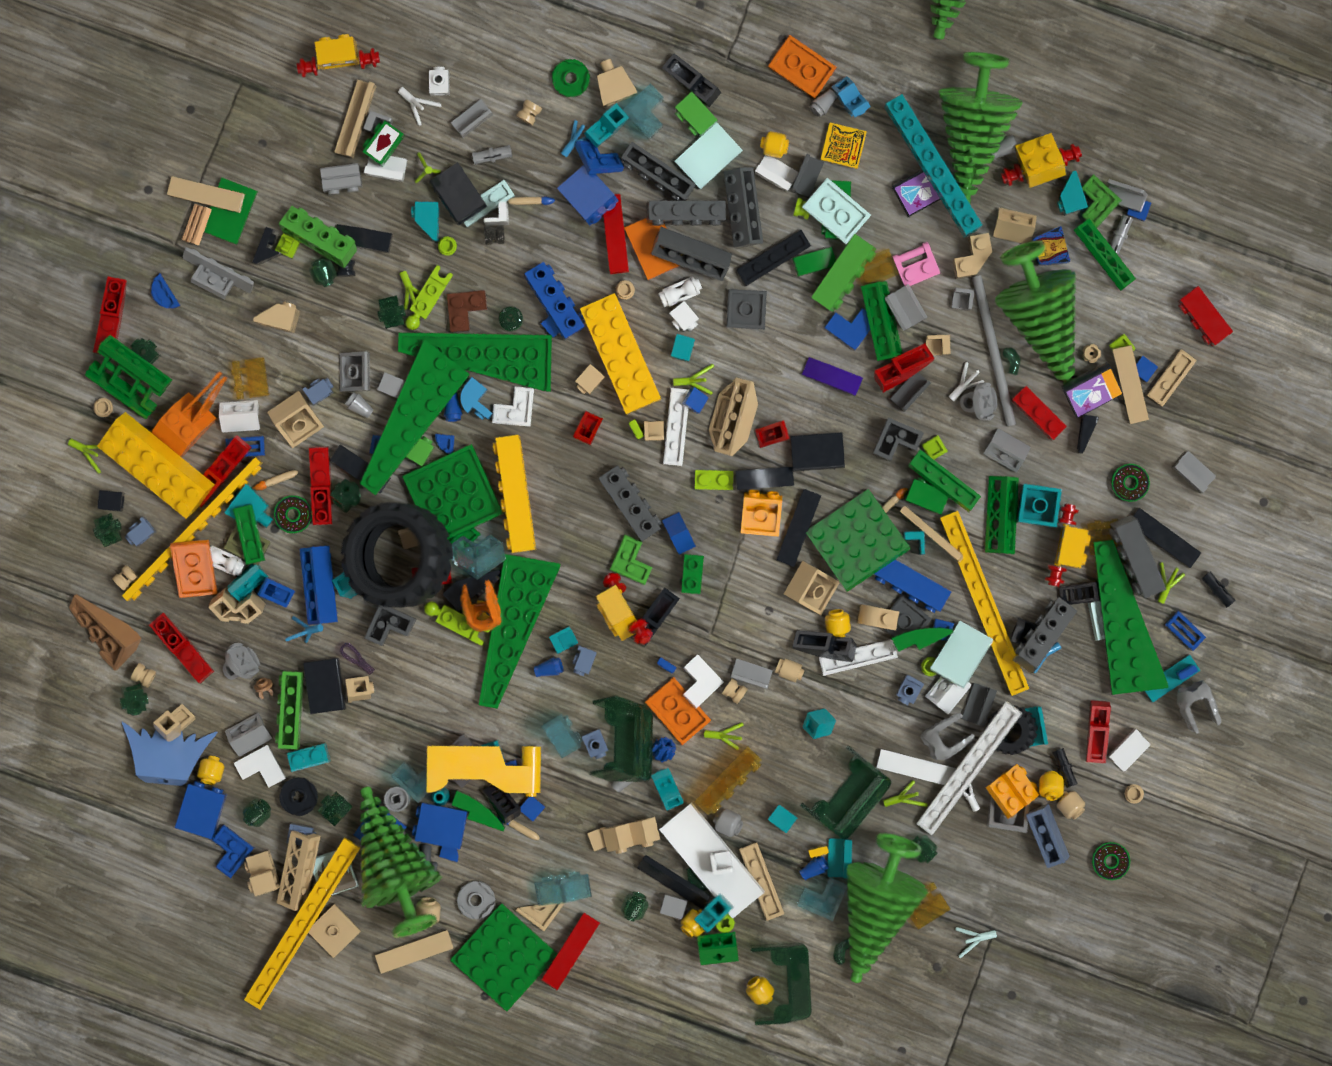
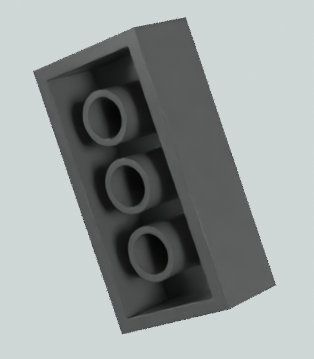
(1137, 556)

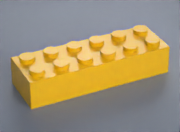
(620, 354)
(155, 465)
(515, 491)

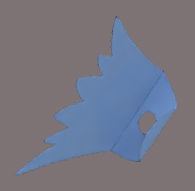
(162, 760)

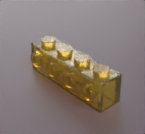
(728, 779)

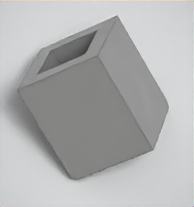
(374, 119)
(962, 299)
(391, 385)
(673, 906)

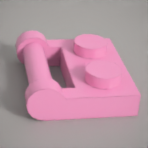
(920, 270)

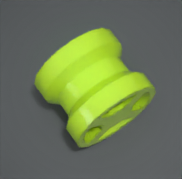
(799, 211)
(727, 922)

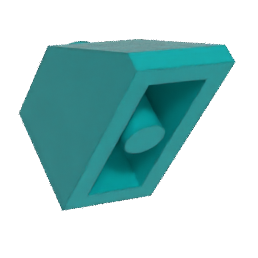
(1072, 196)
(427, 217)

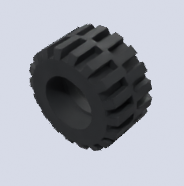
(1027, 737)

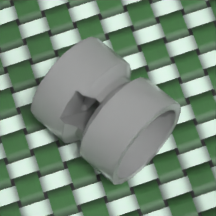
(396, 799)

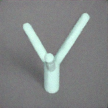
(978, 937)

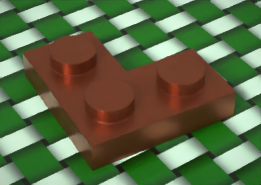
(460, 304)

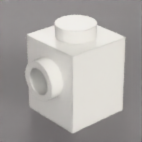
(439, 81)
(684, 317)

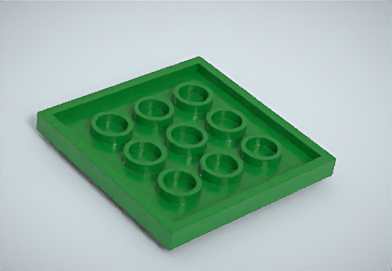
(455, 491)
(857, 540)
(504, 957)

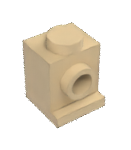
(358, 683)

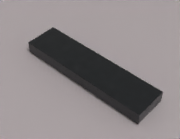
(773, 258)
(798, 527)
(1167, 539)
(673, 881)

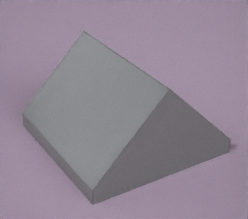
(355, 371)
(997, 818)

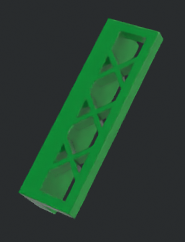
(1104, 254)
(881, 321)
(944, 481)
(1005, 514)

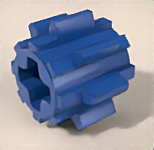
(663, 749)

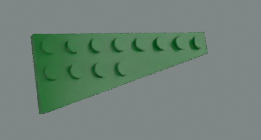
(507, 357)
(423, 397)
(521, 598)
(1129, 648)

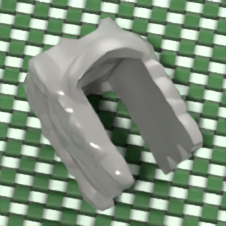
(1189, 695)
(937, 749)

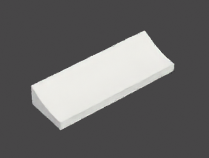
(695, 842)

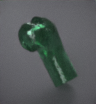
(1014, 359)
(692, 878)
(840, 950)

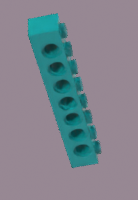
(933, 165)

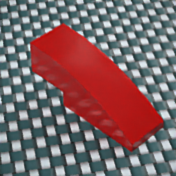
(903, 367)
(1098, 731)

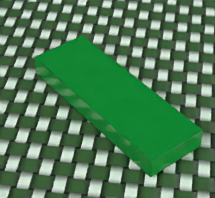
(249, 534)

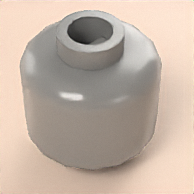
(728, 823)

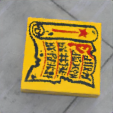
(843, 145)

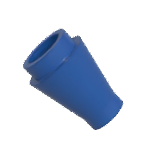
(452, 410)
(549, 668)
(815, 867)

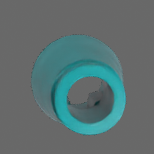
(446, 796)

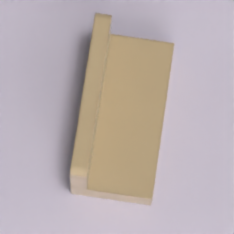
(1014, 226)

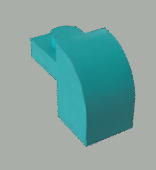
(607, 125)
(667, 788)
(714, 912)

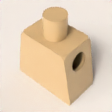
(614, 84)

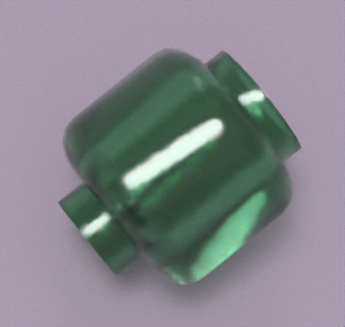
(322, 272)
(512, 325)
(256, 812)
(928, 849)
(634, 906)

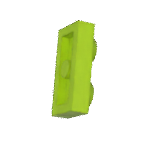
(713, 480)

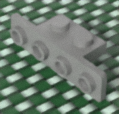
(214, 276)

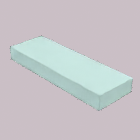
(492, 197)

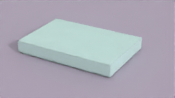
(708, 155)
(836, 211)
(961, 654)

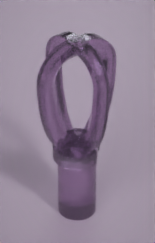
(362, 663)

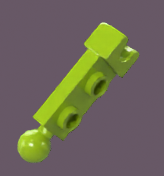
(427, 298)
(452, 620)

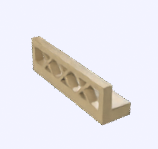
(355, 119)
(302, 872)

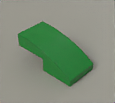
(814, 261)

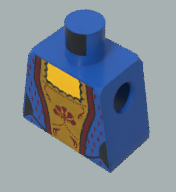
(1056, 248)

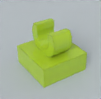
(287, 246)

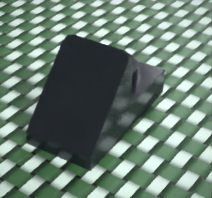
(263, 252)

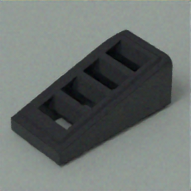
(1086, 429)
(1062, 590)
(505, 817)

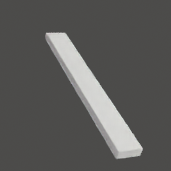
(969, 768)

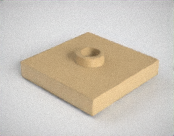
(334, 930)

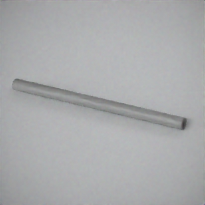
(993, 350)

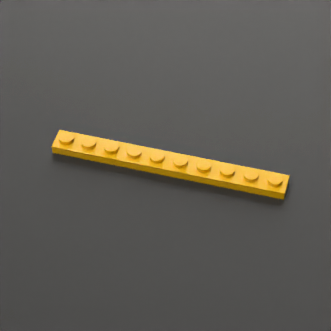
(199, 523)
(984, 603)
(302, 923)

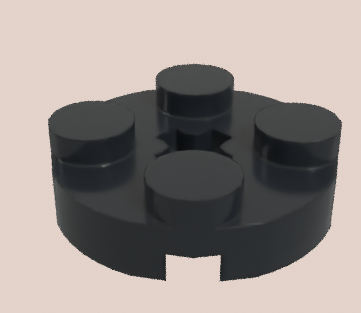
(293, 806)

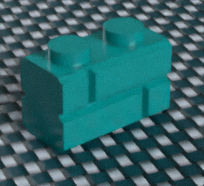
(308, 757)

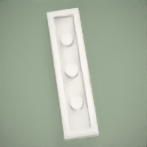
(676, 428)
(863, 656)
(914, 767)

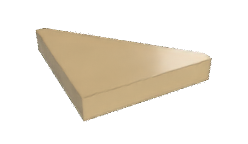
(540, 915)

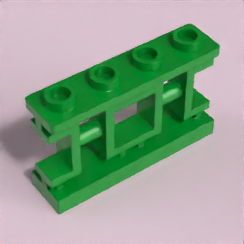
(135, 367)

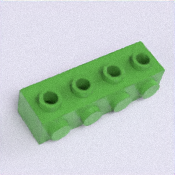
(318, 236)
(844, 272)
(290, 710)

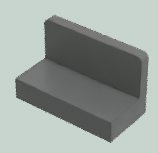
(807, 176)
(910, 391)
(979, 704)

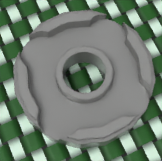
(476, 888)

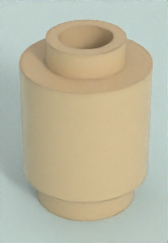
(789, 670)

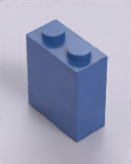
(588, 195)
(201, 810)
(440, 825)

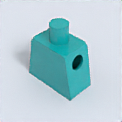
(250, 496)

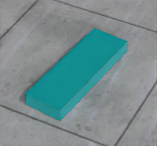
(1172, 678)

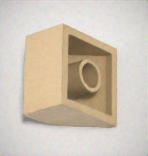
(279, 317)
(295, 419)
(811, 588)

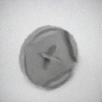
(984, 401)
(241, 661)

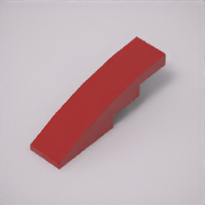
(616, 239)
(225, 464)
(570, 951)

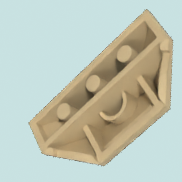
(733, 416)

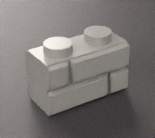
(341, 178)

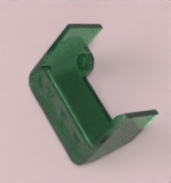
(631, 740)
(853, 799)
(796, 959)

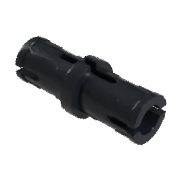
(1218, 589)
(1065, 767)

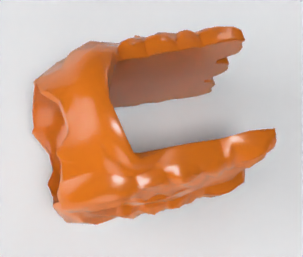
(473, 611)

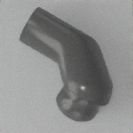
(426, 849)

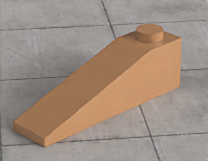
(112, 635)

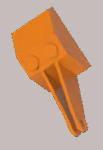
(188, 419)

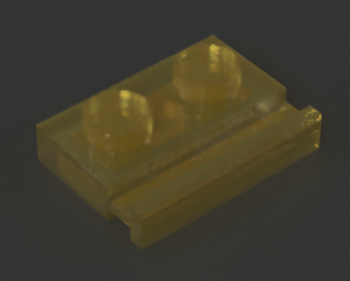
(879, 269)

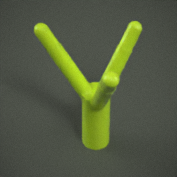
(426, 170)
(408, 289)
(692, 380)
(86, 449)
(1163, 595)
(723, 735)
(904, 798)

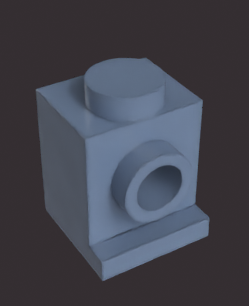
(319, 390)
(140, 532)
(583, 661)
(906, 683)
(595, 736)
(307, 830)

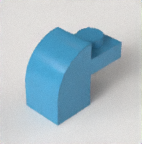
(850, 97)
(470, 397)

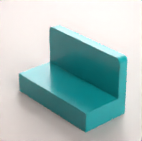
(916, 536)
(247, 582)
(1041, 738)
(839, 857)

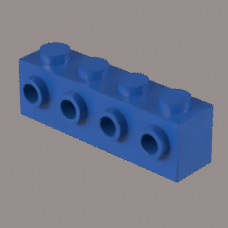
(554, 300)
(915, 584)
(318, 585)

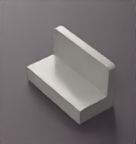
(471, 118)
(1132, 197)
(906, 307)
(1007, 450)
(1194, 472)
(751, 673)
(248, 735)

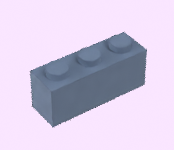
(1047, 835)

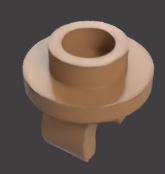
(263, 685)

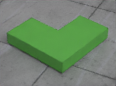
(1104, 200)
(627, 565)

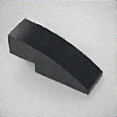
(691, 80)
(367, 238)
(351, 463)
(764, 478)
(659, 611)
(825, 645)

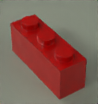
(1204, 316)
(1038, 413)

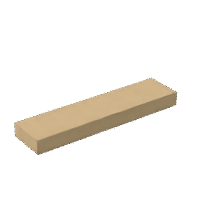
(205, 194)
(1130, 384)
(931, 534)
(757, 868)
(414, 951)

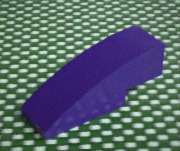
(832, 376)

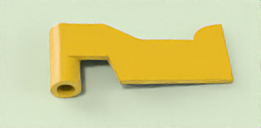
(484, 764)

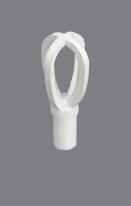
(971, 799)

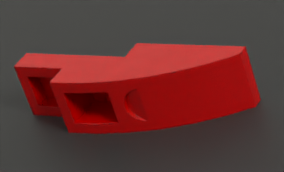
(111, 310)
(320, 485)
(181, 647)

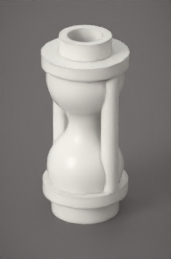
(671, 295)
(233, 565)

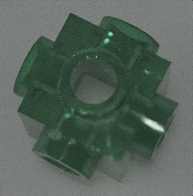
(391, 312)
(151, 353)
(345, 495)
(107, 530)
(133, 699)
(334, 808)

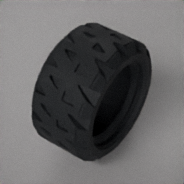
(359, 555)

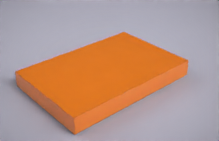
(802, 66)
(642, 239)
(193, 568)
(677, 711)

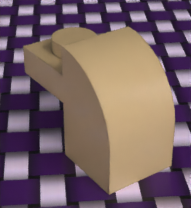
(878, 617)
(171, 724)

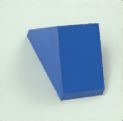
(678, 533)
(276, 592)

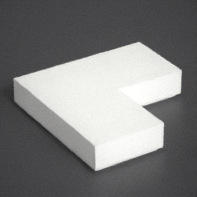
(519, 413)
(706, 681)
(262, 761)

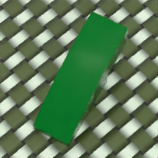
(919, 637)
(477, 810)

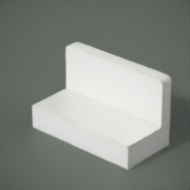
(393, 169)
(776, 173)
(503, 216)
(239, 416)
(946, 694)
(1129, 750)

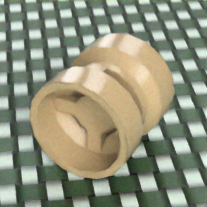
(529, 112)
(122, 581)
(143, 675)
(730, 691)

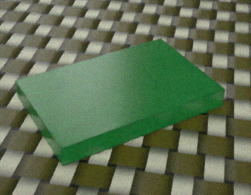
(230, 224)

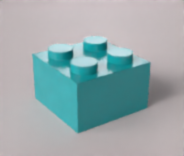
(1039, 505)

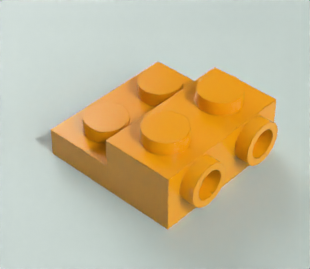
(761, 513)
(1013, 790)

